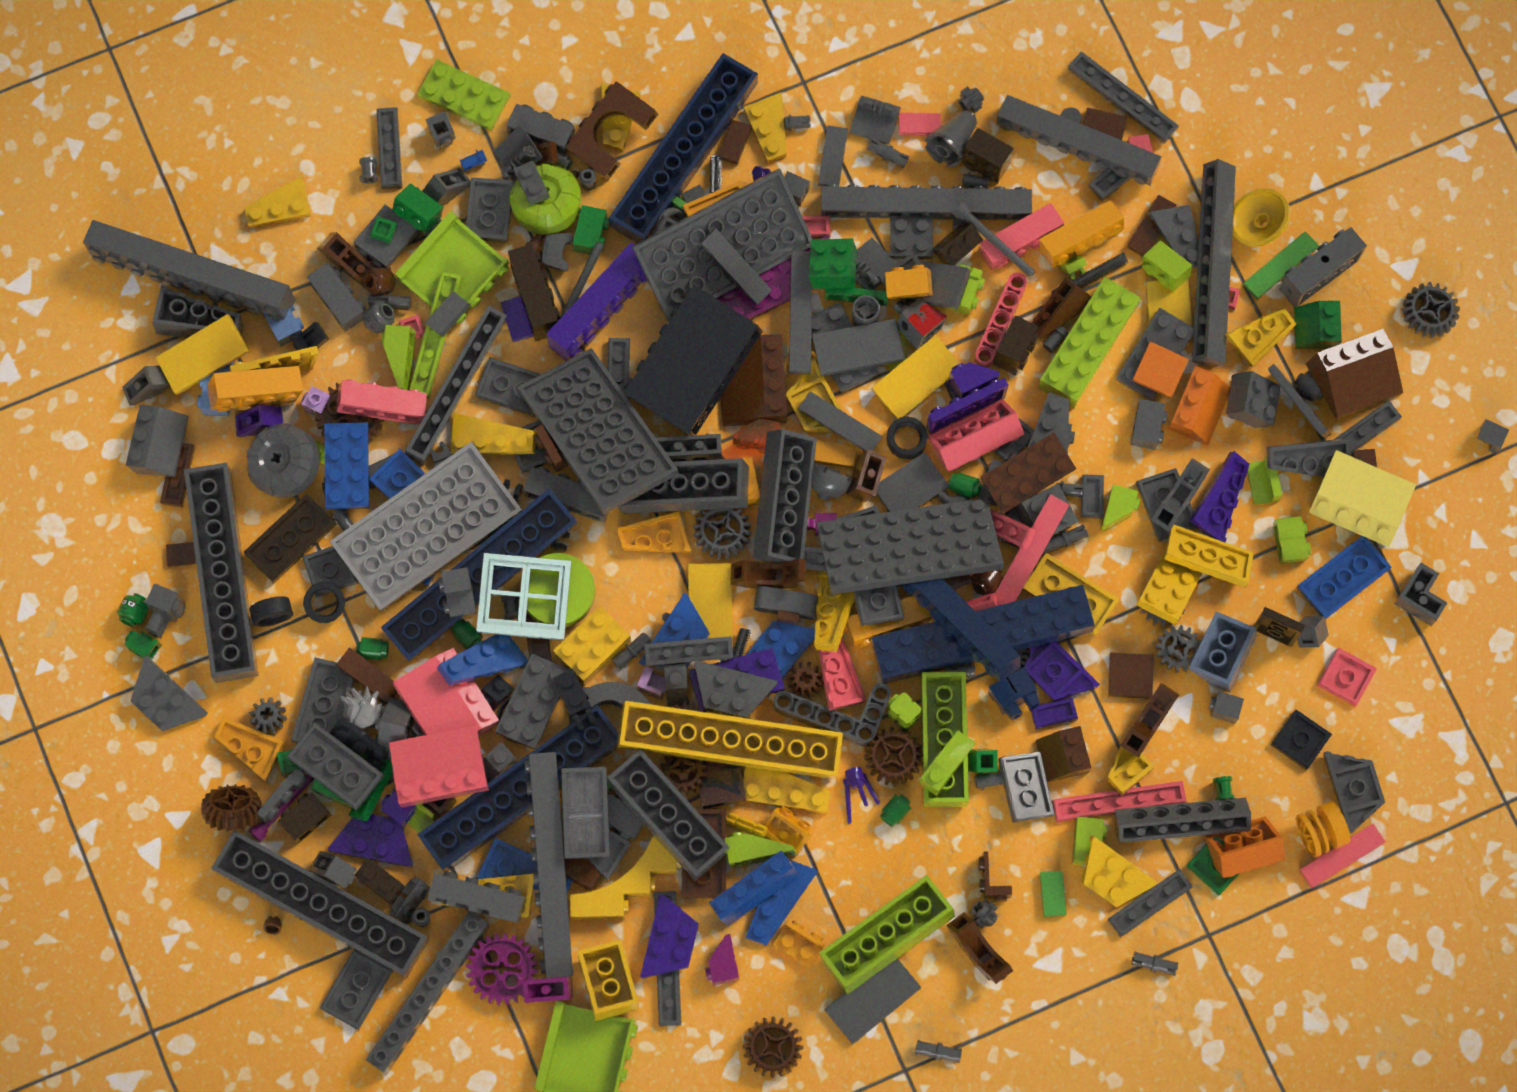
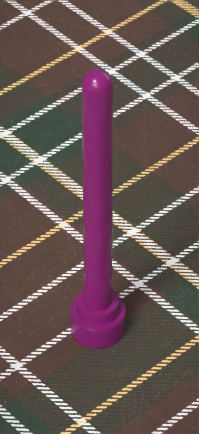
(259, 831)

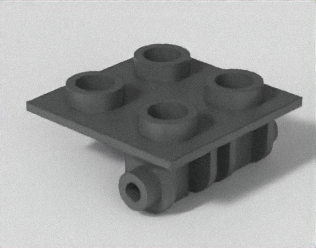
(875, 119)
(516, 151)
(870, 263)

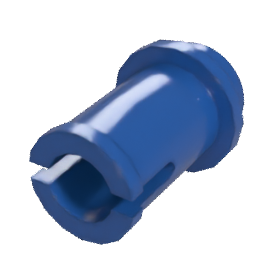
(473, 160)

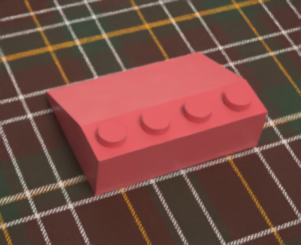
(442, 706)
(438, 766)

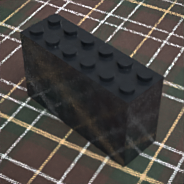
(693, 361)

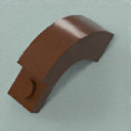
(779, 575)
(1149, 720)
(978, 949)

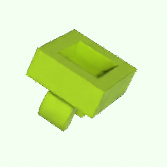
(1074, 264)

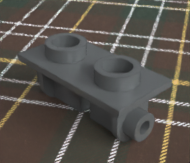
(416, 892)

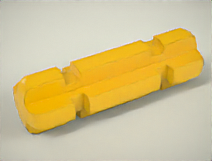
(746, 825)

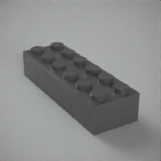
(697, 487)
(784, 496)
(667, 814)

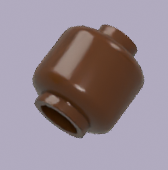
(379, 281)
(986, 582)

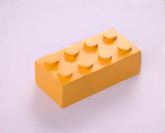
(254, 388)

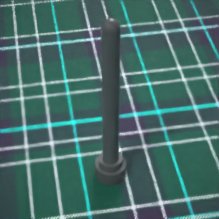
(963, 212)

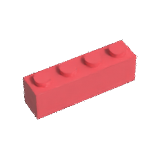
(1021, 236)
(381, 402)

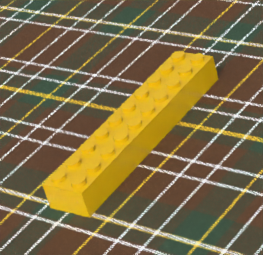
(729, 740)

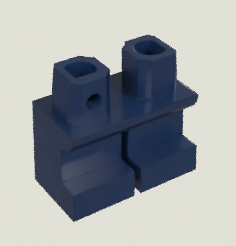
(1014, 692)

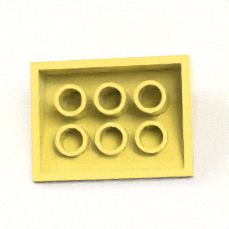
(1362, 498)

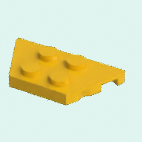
(798, 392)
(1113, 875)

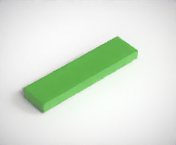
(1274, 270)

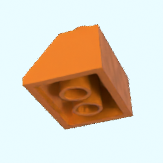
(1200, 406)
(1246, 849)

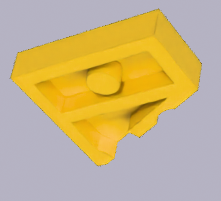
(1128, 770)

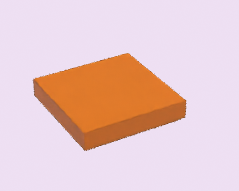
(1160, 369)

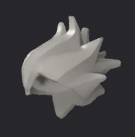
(361, 709)

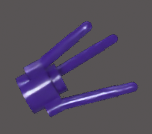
(857, 779)

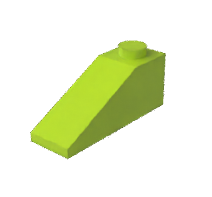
(399, 348)
(946, 763)
(751, 849)

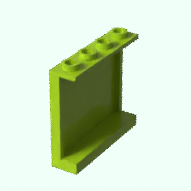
(457, 251)
(585, 1052)

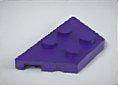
(1058, 672)
(376, 839)
(670, 940)

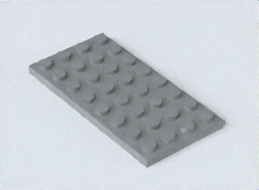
(425, 526)

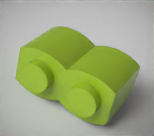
(1291, 540)

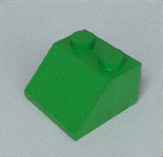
(1317, 325)

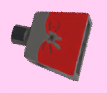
(918, 321)

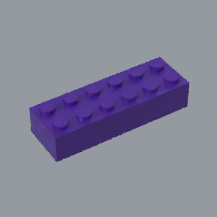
(597, 305)

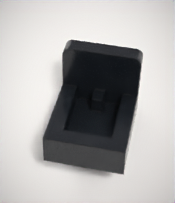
(310, 337)
(496, 691)

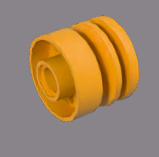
(1322, 829)

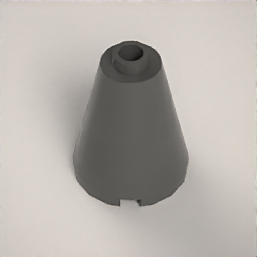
(950, 139)

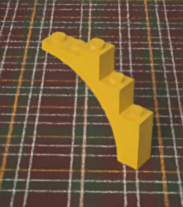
(637, 882)

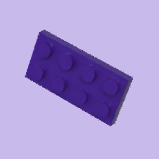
(959, 408)
(758, 663)

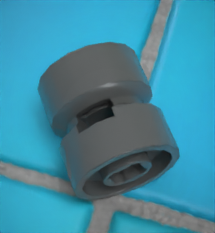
(865, 310)

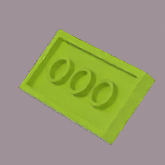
(464, 95)

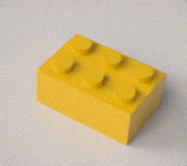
(592, 645)
(608, 980)

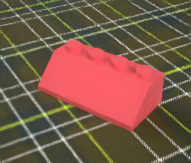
(976, 435)

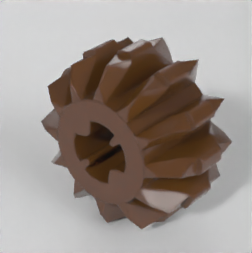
(811, 674)

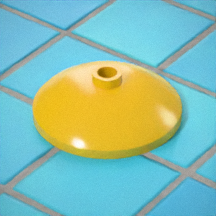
(1254, 210)

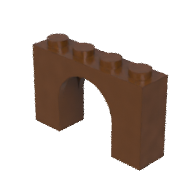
(616, 101)

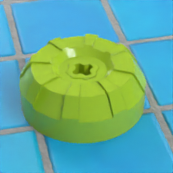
(553, 213)
(580, 594)

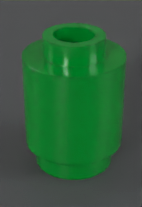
(965, 485)
(466, 634)
(372, 648)
(895, 810)

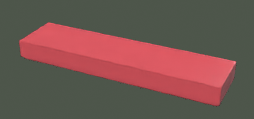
(1340, 858)

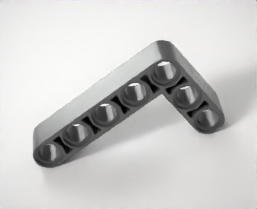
(836, 717)

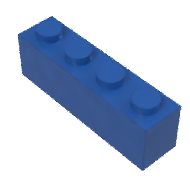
(754, 888)

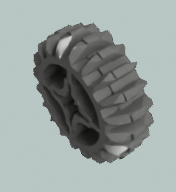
(1427, 294)
(730, 534)

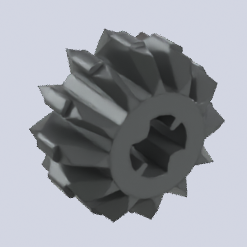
(263, 709)

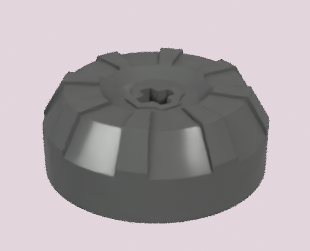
(283, 460)

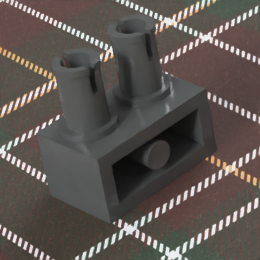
(165, 607)

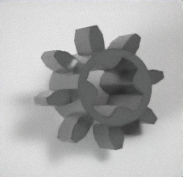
(971, 99)
(984, 913)

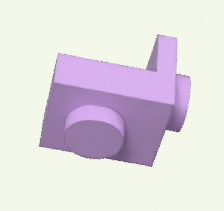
(315, 400)

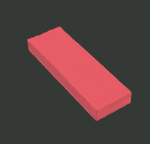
(1012, 530)

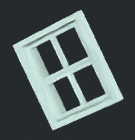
(521, 627)

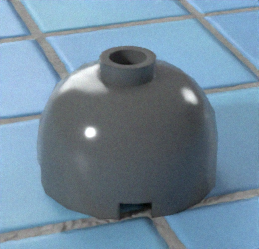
(829, 482)

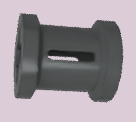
(368, 170)
(511, 606)

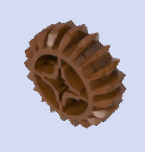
(899, 763)
(231, 807)
(761, 1030)

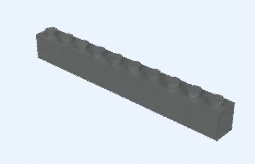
(929, 202)
(1214, 264)
(550, 865)

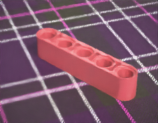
(1003, 312)

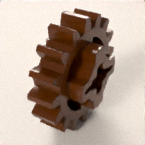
(692, 770)

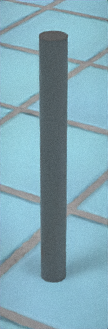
(583, 277)

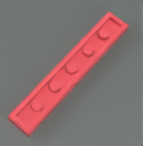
(1027, 559)
(1107, 802)

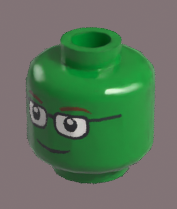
(132, 610)

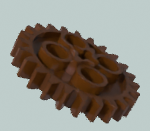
(327, 416)

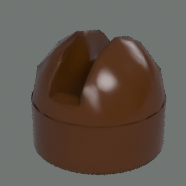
(272, 925)

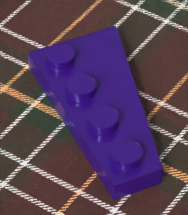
(1220, 499)

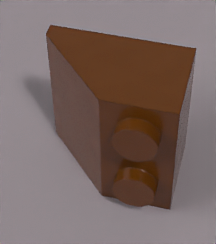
(1064, 754)

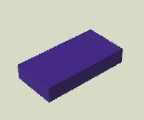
(516, 319)
(1054, 713)

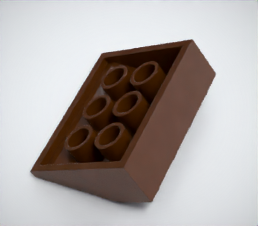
(1357, 373)
(757, 386)

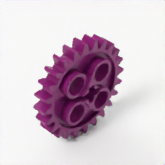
(504, 949)

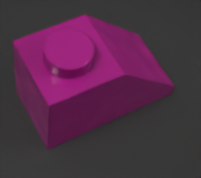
(722, 964)
(548, 989)

